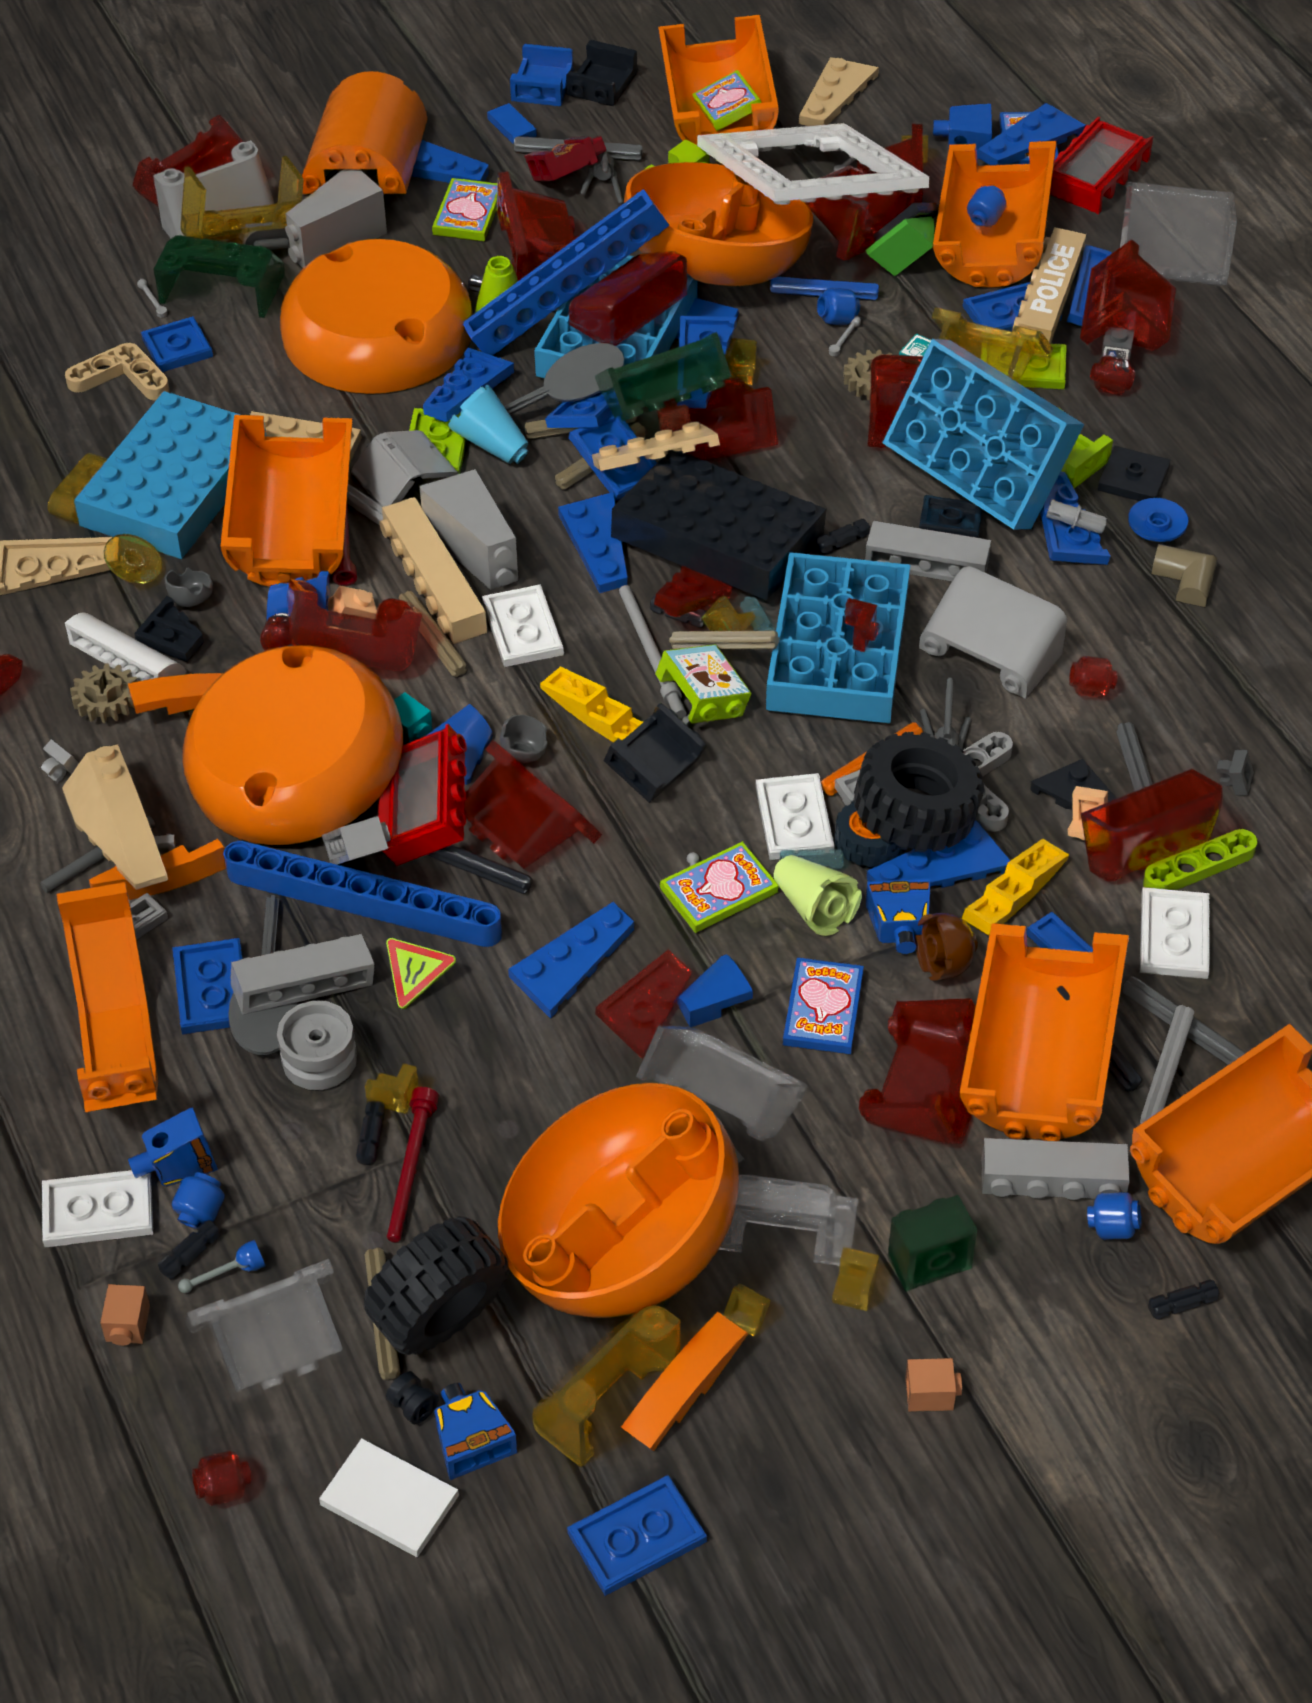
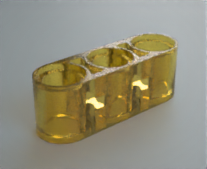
(62, 499)

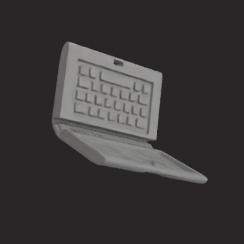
(394, 460)

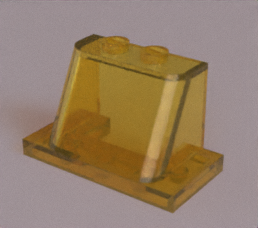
(999, 348)

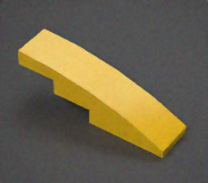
(590, 704)
(1016, 887)

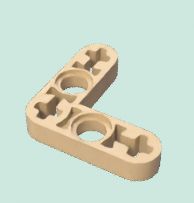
(119, 359)

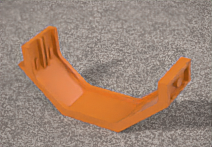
(109, 998)

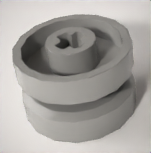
(317, 1045)

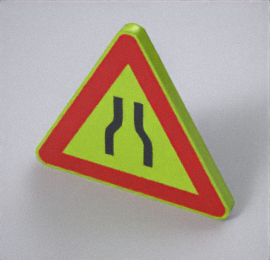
(415, 969)

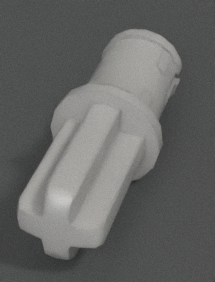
(1076, 516)

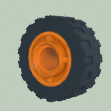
(860, 843)

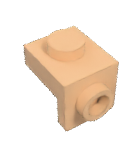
(352, 602)
(1084, 800)

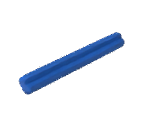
(816, 287)

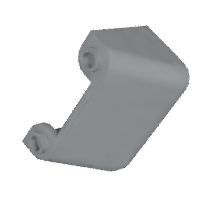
(227, 187)
(998, 627)

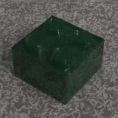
(931, 1242)

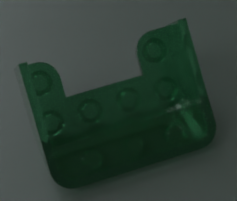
(250, 264)
(664, 377)

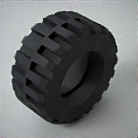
(911, 817)
(435, 1285)

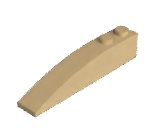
(113, 817)

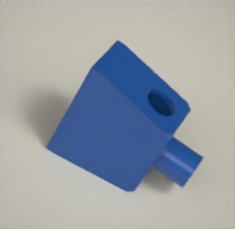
(966, 125)

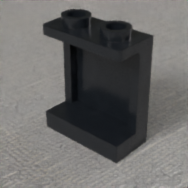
(603, 73)
(655, 753)

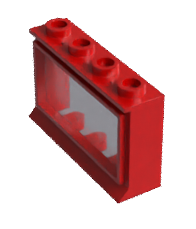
(1096, 163)
(426, 797)

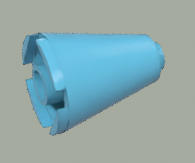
(490, 426)

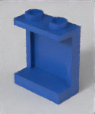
(542, 75)

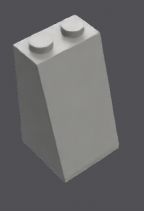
(336, 214)
(472, 527)

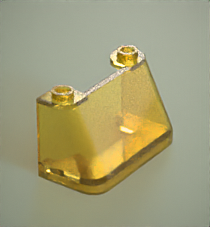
(637, 1344)

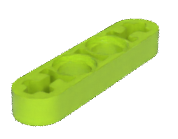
(1197, 858)

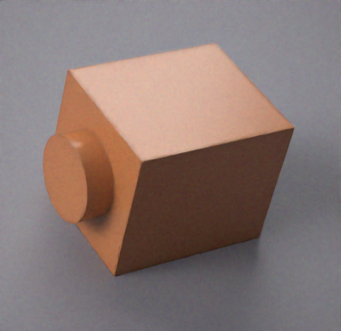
(125, 1314)
(932, 1384)

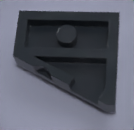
(170, 632)
(1063, 781)

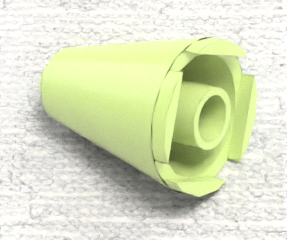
(818, 893)

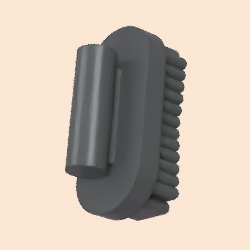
(270, 239)

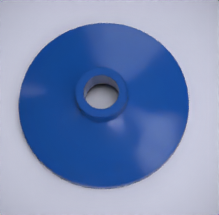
(1158, 519)

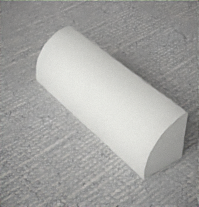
(118, 648)

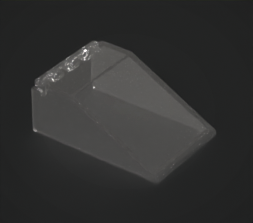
(1181, 230)

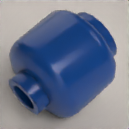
(986, 206)
(838, 306)
(198, 1199)
(1115, 1215)

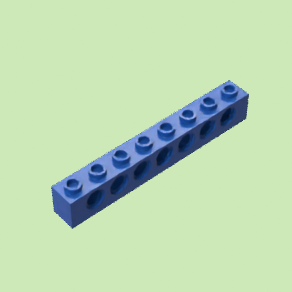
(565, 273)

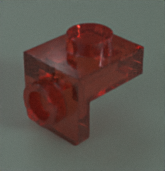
(863, 617)

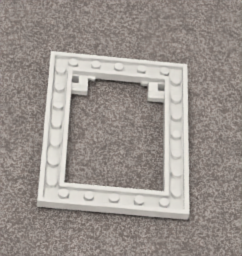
(740, 151)

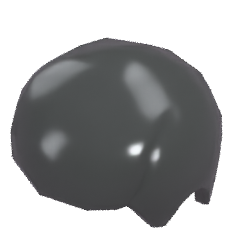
(189, 588)
(524, 738)

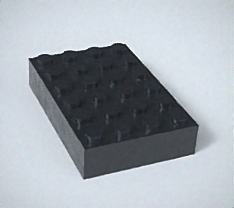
(717, 522)

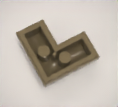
(1191, 567)

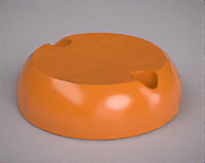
(722, 223)
(375, 317)
(291, 745)
(620, 1201)

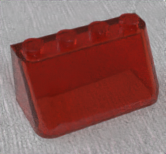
(630, 296)
(1151, 824)

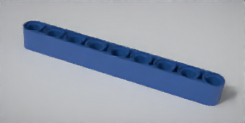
(363, 893)

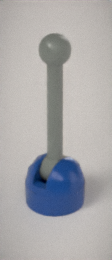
(247, 1258)

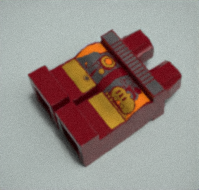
(564, 158)

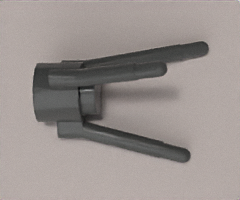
(603, 170)
(947, 731)

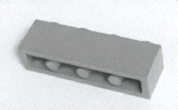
(926, 551)
(356, 840)
(301, 973)
(1053, 1168)

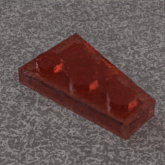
(690, 592)
(645, 1001)

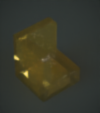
(742, 359)
(725, 618)
(393, 1091)
(855, 1278)

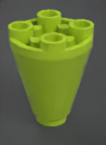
(497, 278)

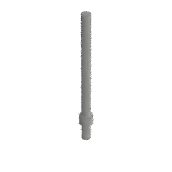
(669, 689)

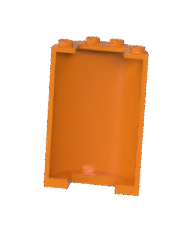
(699, 65)
(368, 125)
(1015, 243)
(285, 501)
(1031, 1055)
(1232, 1141)

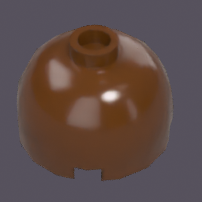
(945, 945)

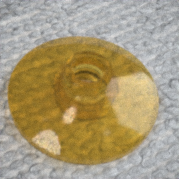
(132, 558)

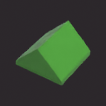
(903, 244)

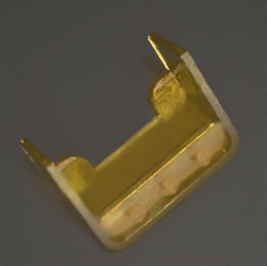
(228, 223)

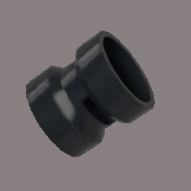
(412, 1398)

